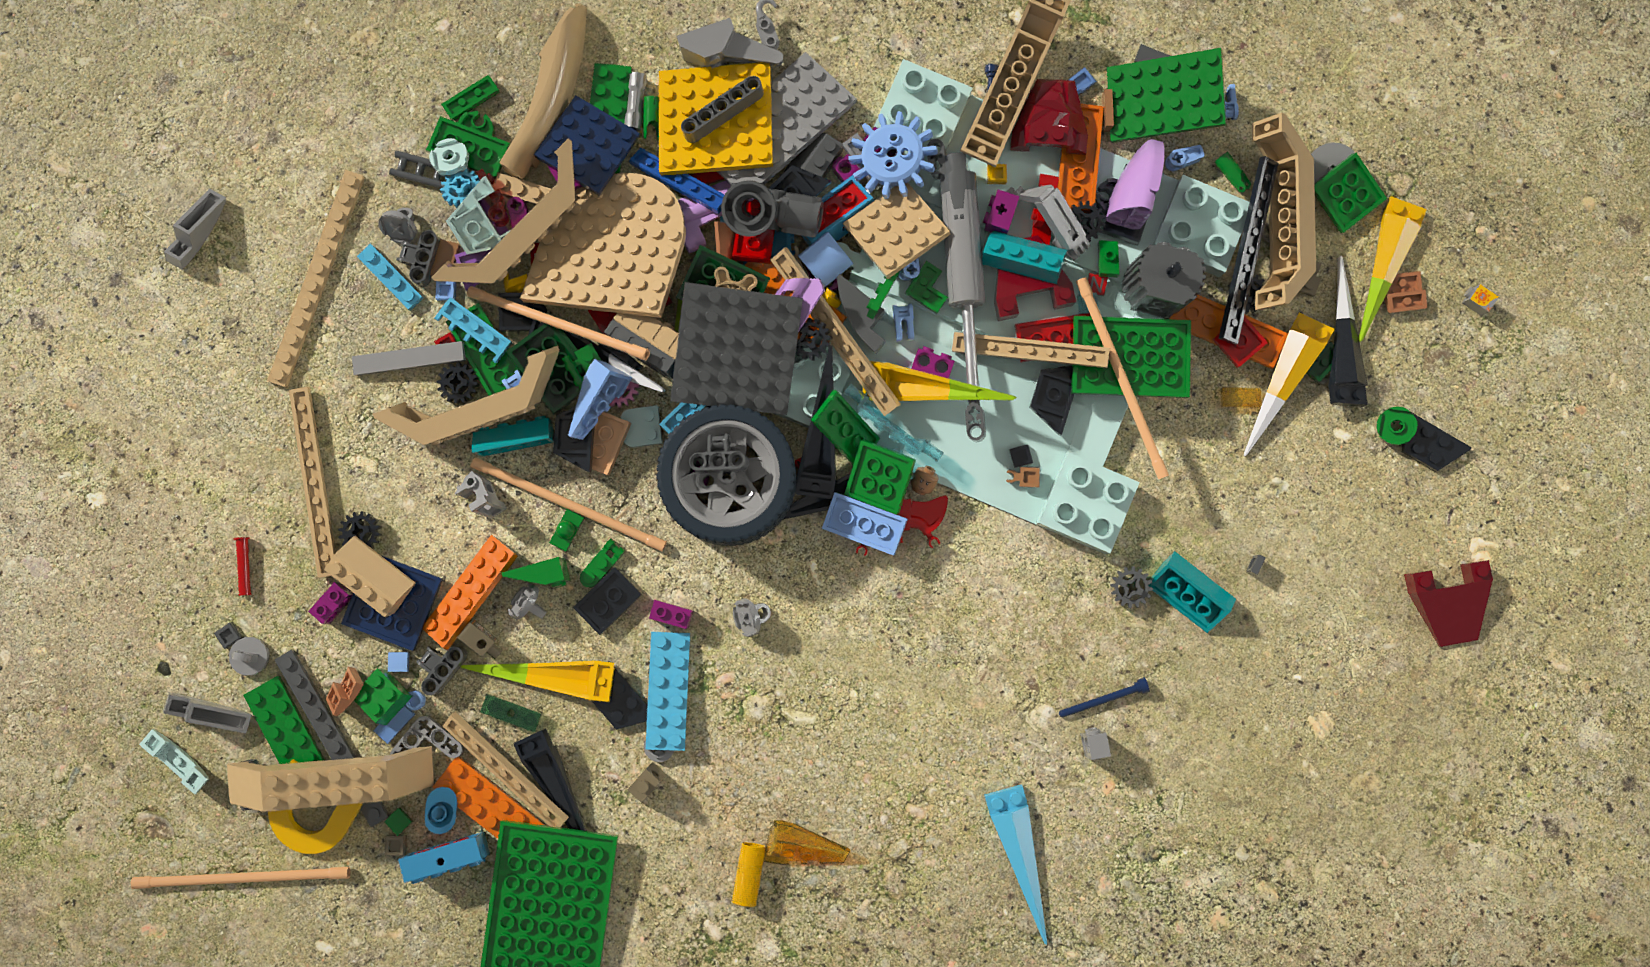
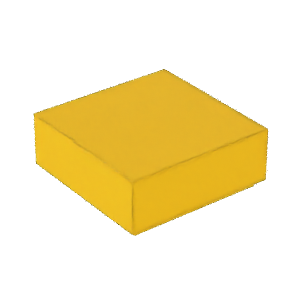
(997, 174)

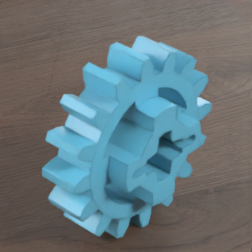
(458, 187)

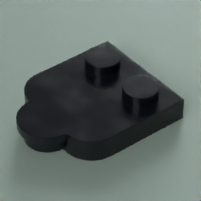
(512, 321)
(623, 357)

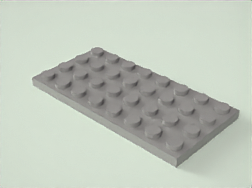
(803, 107)

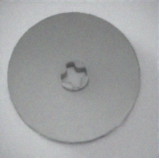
(1328, 157)

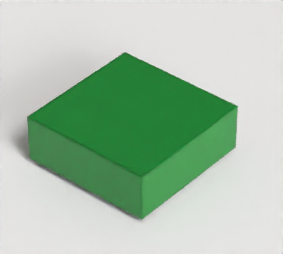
(398, 821)

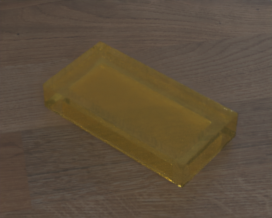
(1241, 397)

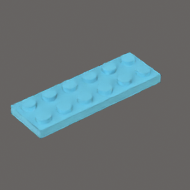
(667, 691)

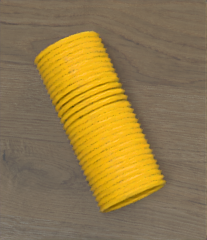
(748, 880)

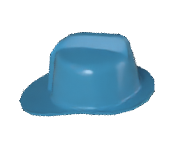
(440, 810)

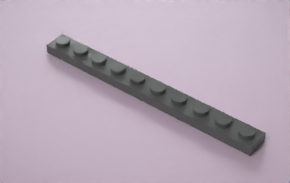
(323, 722)

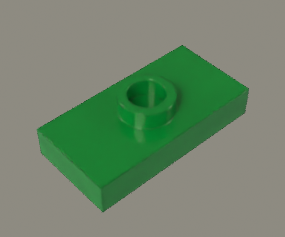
(1108, 259)

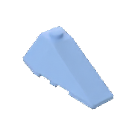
(599, 388)

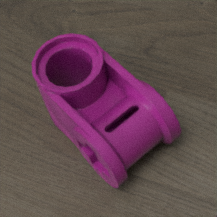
(516, 215)

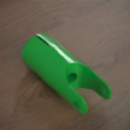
(651, 114)
(1233, 172)

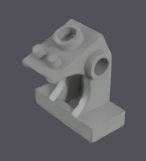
(486, 500)

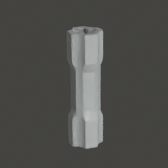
(636, 87)

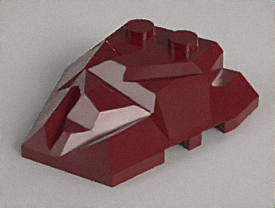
(1051, 118)

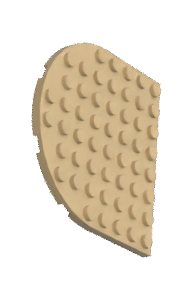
(611, 250)

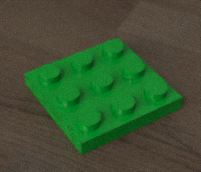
(1348, 192)
(880, 477)

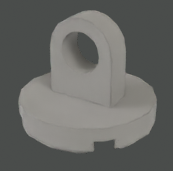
(398, 225)
(525, 601)
(747, 616)
(249, 656)

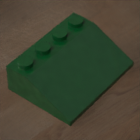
(706, 263)
(560, 386)

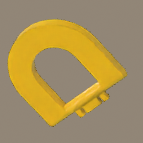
(309, 841)

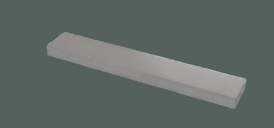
(408, 358)

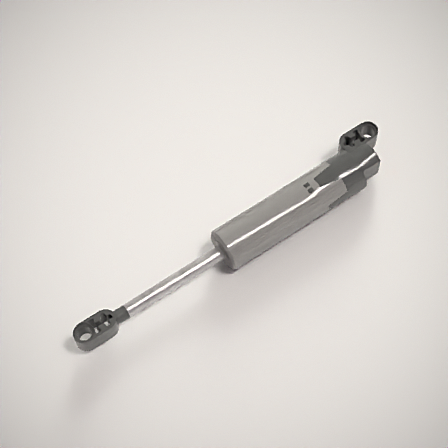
(962, 258)

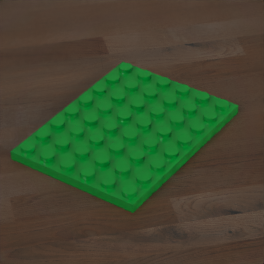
(548, 897)

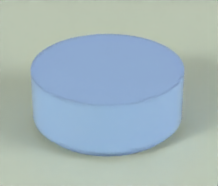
(417, 701)

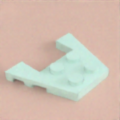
(471, 222)

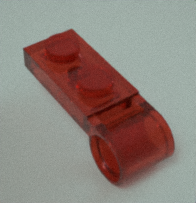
(498, 206)

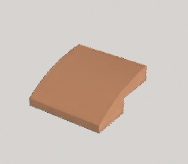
(724, 240)
(1406, 293)
(343, 694)

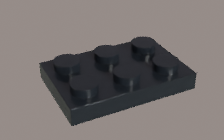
(607, 601)

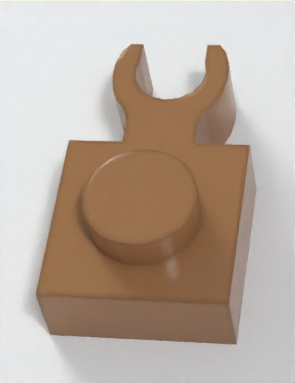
(1027, 476)

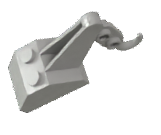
(720, 44)

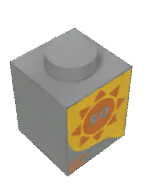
(1480, 299)

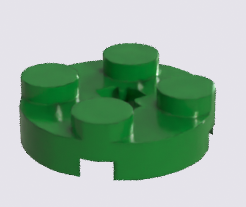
(1405, 419)

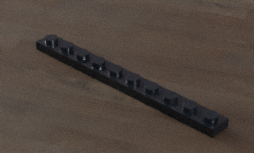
(1248, 250)

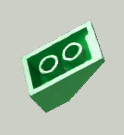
(548, 572)

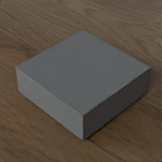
(1255, 564)
(228, 635)

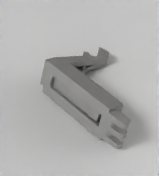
(1057, 216)

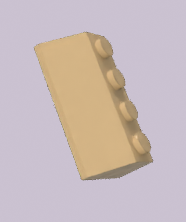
(370, 576)

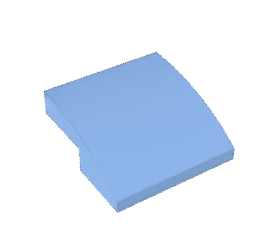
(825, 259)

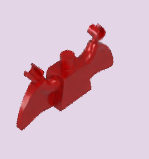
(921, 516)

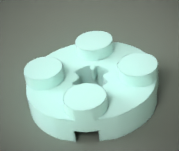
(453, 165)

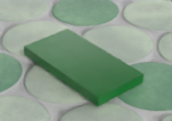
(843, 426)

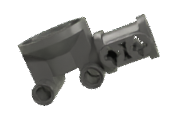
(789, 211)

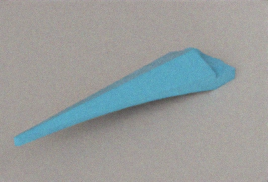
(1012, 822)

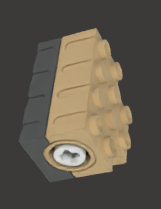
(649, 334)

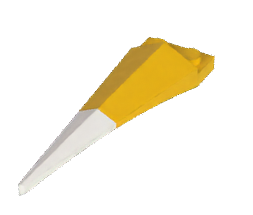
(1302, 347)

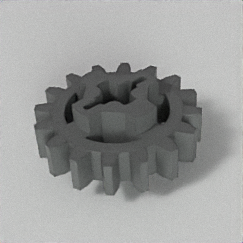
(1142, 592)

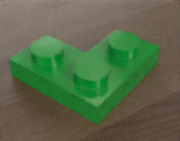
(922, 288)

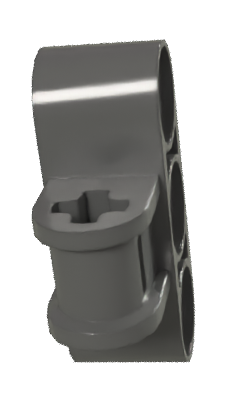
(413, 255)
(719, 448)
(434, 661)

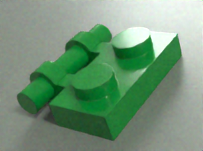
(585, 357)

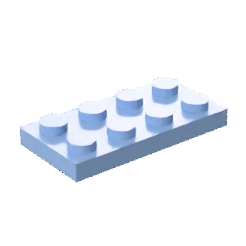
(864, 523)

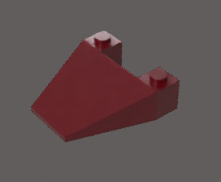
(1012, 285)
(1455, 611)

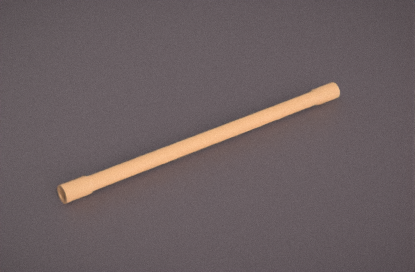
(631, 349)
(1157, 462)
(488, 468)
(331, 873)

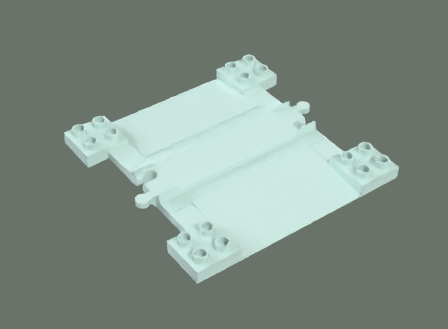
(1075, 490)

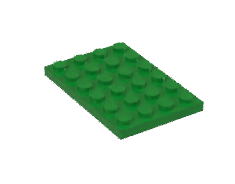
(1167, 95)
(1150, 350)

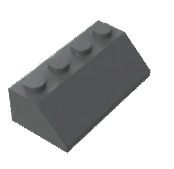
(818, 156)

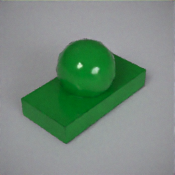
(566, 530)

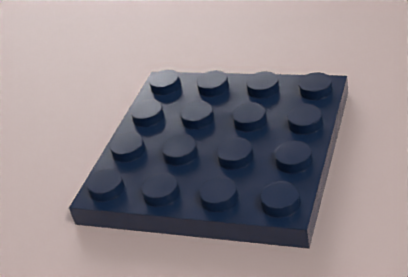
(597, 142)
(407, 622)

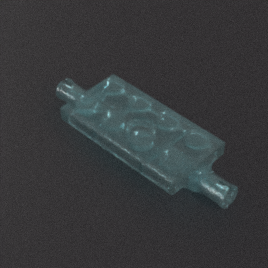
(883, 423)

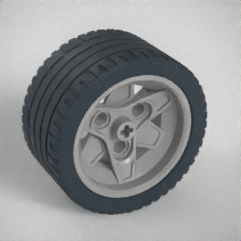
(761, 510)

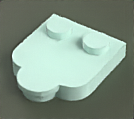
(644, 427)

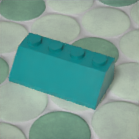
(1023, 257)
(513, 437)
(1191, 592)

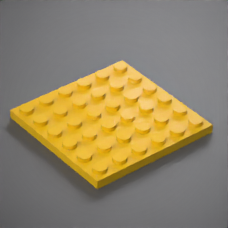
(736, 144)

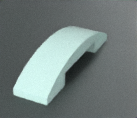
(176, 759)

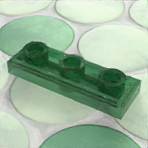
(500, 708)

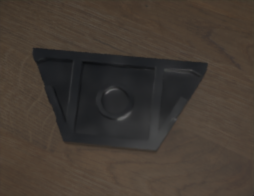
(800, 182)
(1053, 397)
(1433, 446)
(572, 449)
(625, 704)

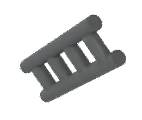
(418, 176)

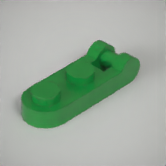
(601, 564)

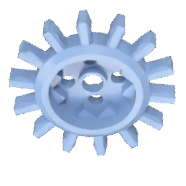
(903, 167)

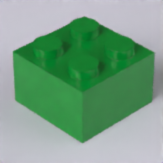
(382, 696)

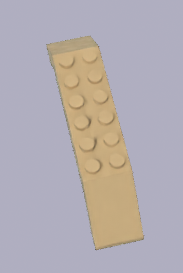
(1014, 80)
(1289, 212)
(524, 234)
(477, 413)
(330, 781)

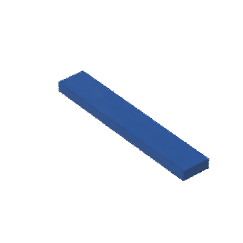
(682, 183)

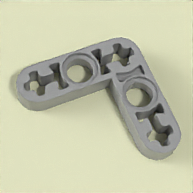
(422, 734)

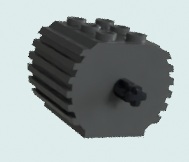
(1163, 280)

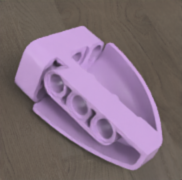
(1132, 195)

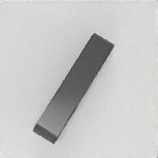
(727, 100)

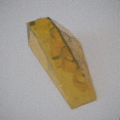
(794, 843)

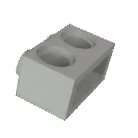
(1095, 743)

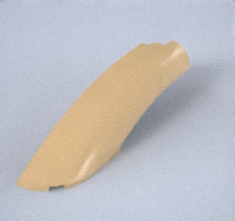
(553, 91)

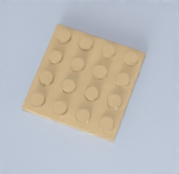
(896, 230)

